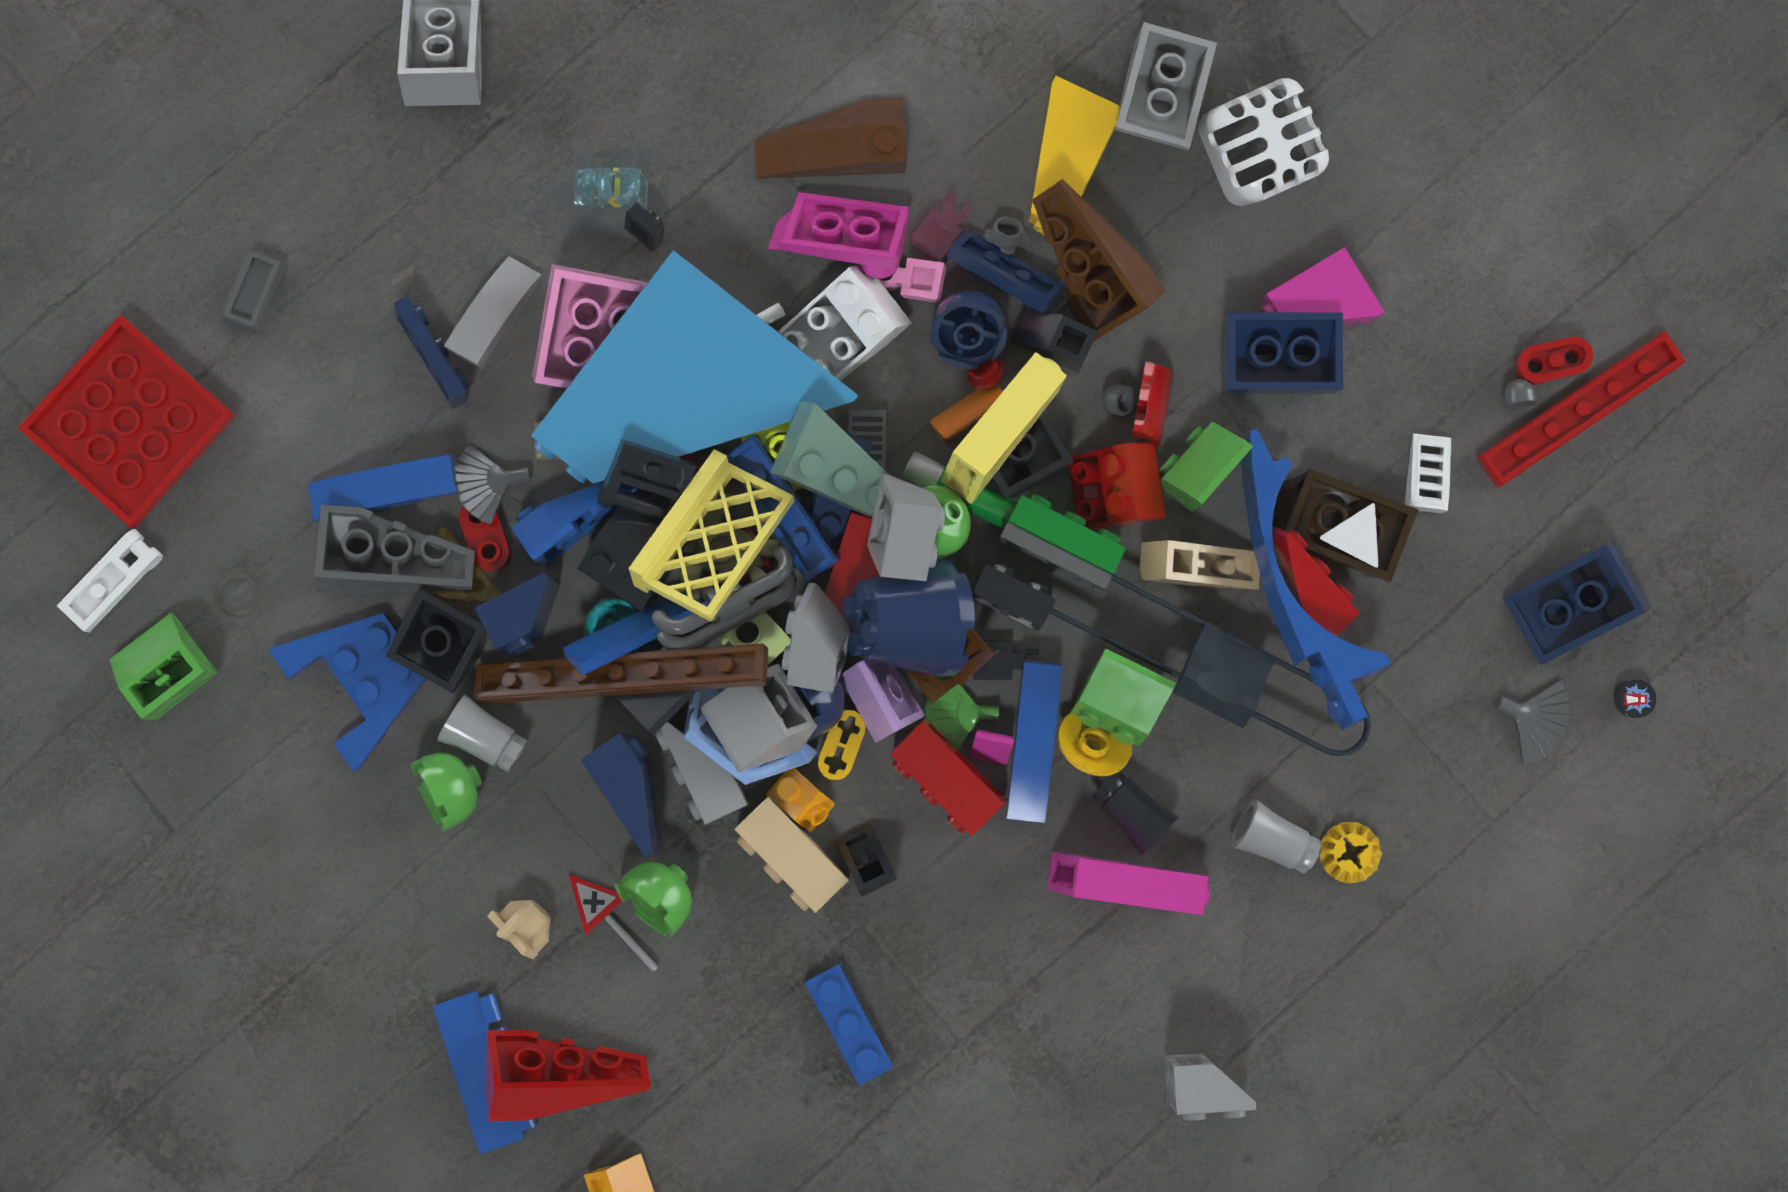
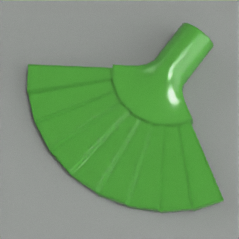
(957, 714)

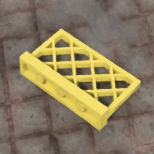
(680, 527)

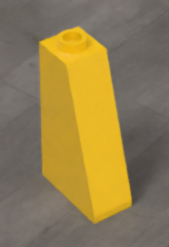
(1073, 139)

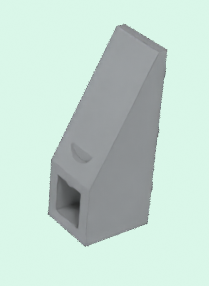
(711, 786)

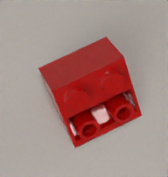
(1117, 486)

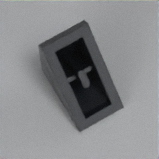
(866, 860)

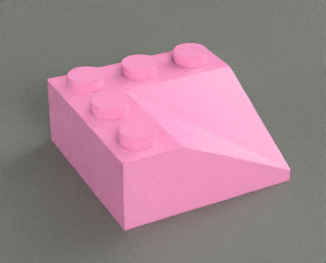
(576, 319)

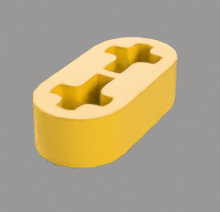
(851, 748)

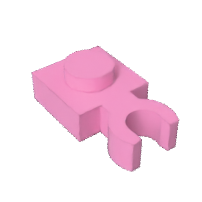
(919, 280)

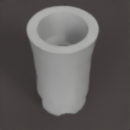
(482, 735)
(1274, 838)

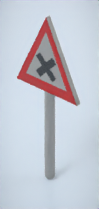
(595, 905)

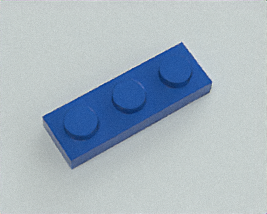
(849, 1024)

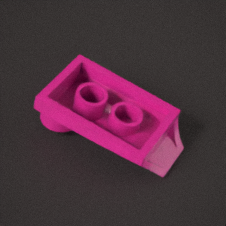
(845, 232)

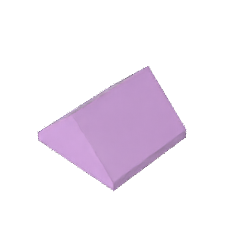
(881, 697)

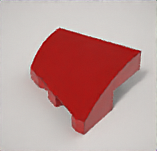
(1153, 403)

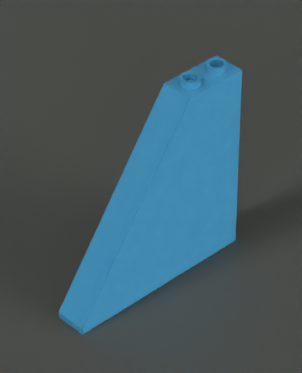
(681, 377)

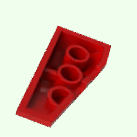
(545, 1077)

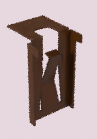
(935, 688)

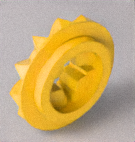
(1334, 845)

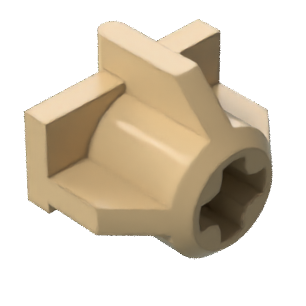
(523, 925)

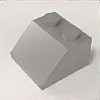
(904, 529)

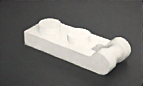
(109, 581)

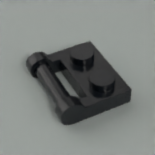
(649, 471)

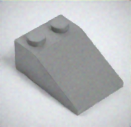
(440, 53)
(1165, 85)

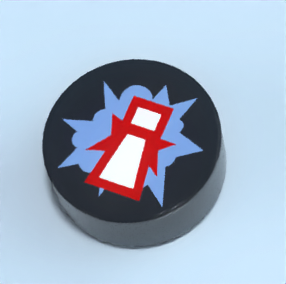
(1635, 698)

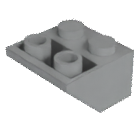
(816, 643)
(760, 721)
(1200, 1087)

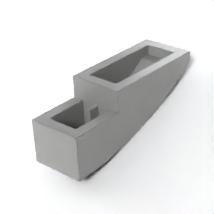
(493, 312)

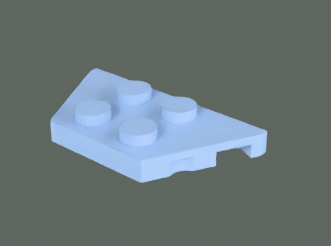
(703, 737)

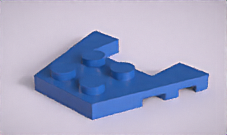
(369, 677)

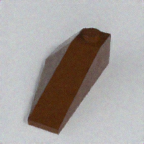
(847, 141)
(1101, 270)

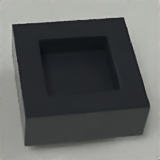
(644, 226)

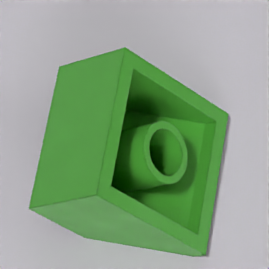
(1204, 464)
(1122, 698)

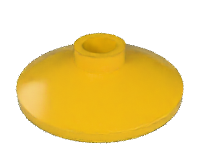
(1108, 753)

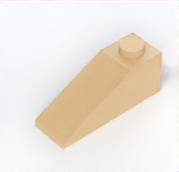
(1198, 565)

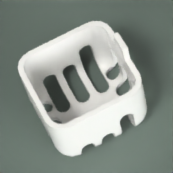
(1277, 148)

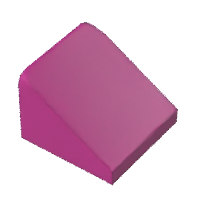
(991, 747)

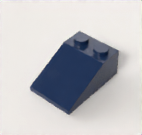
(1577, 603)
(626, 782)

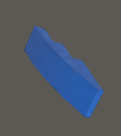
(386, 485)
(1034, 741)

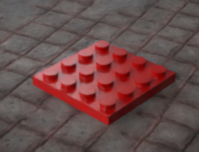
(127, 422)

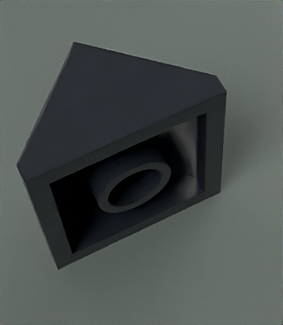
(438, 641)

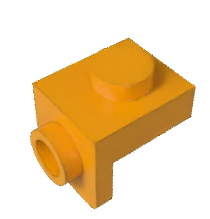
(800, 799)

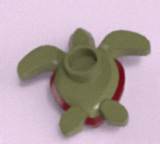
(722, 540)

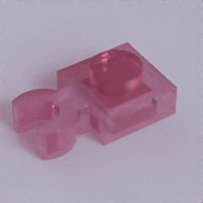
(939, 230)

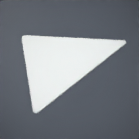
(1357, 536)

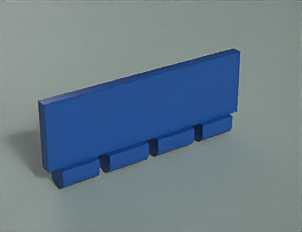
(464, 1032)

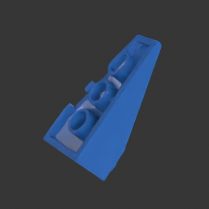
(563, 522)

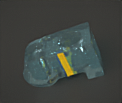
(611, 187)

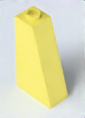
(1002, 427)

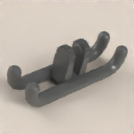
(735, 609)

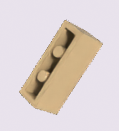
(790, 855)

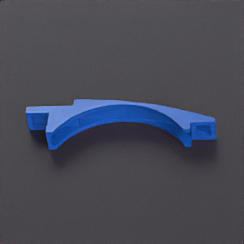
(1331, 660)

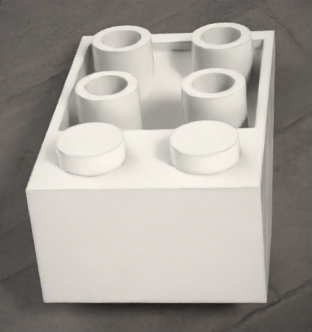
(847, 323)

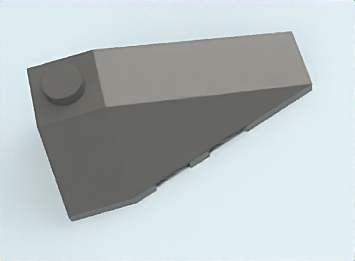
(375, 556)

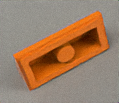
(964, 414)

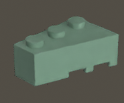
(827, 461)

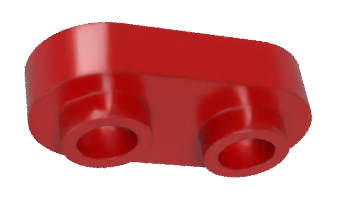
(1552, 362)
(482, 535)

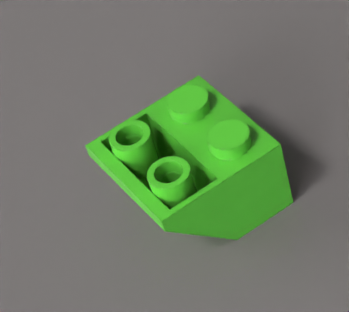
(160, 668)

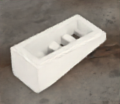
(1428, 504)

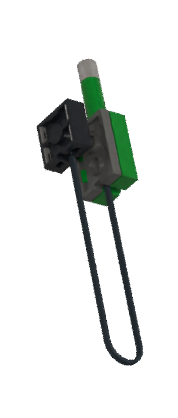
(1074, 553)

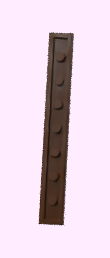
(623, 676)

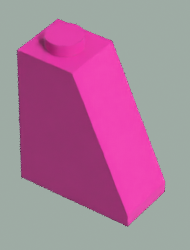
(1327, 287)

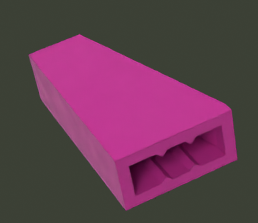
(1128, 883)

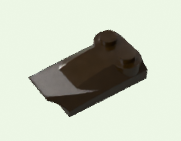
(1319, 503)

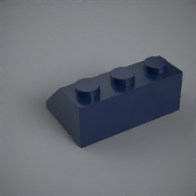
(1282, 353)

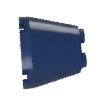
(912, 621)

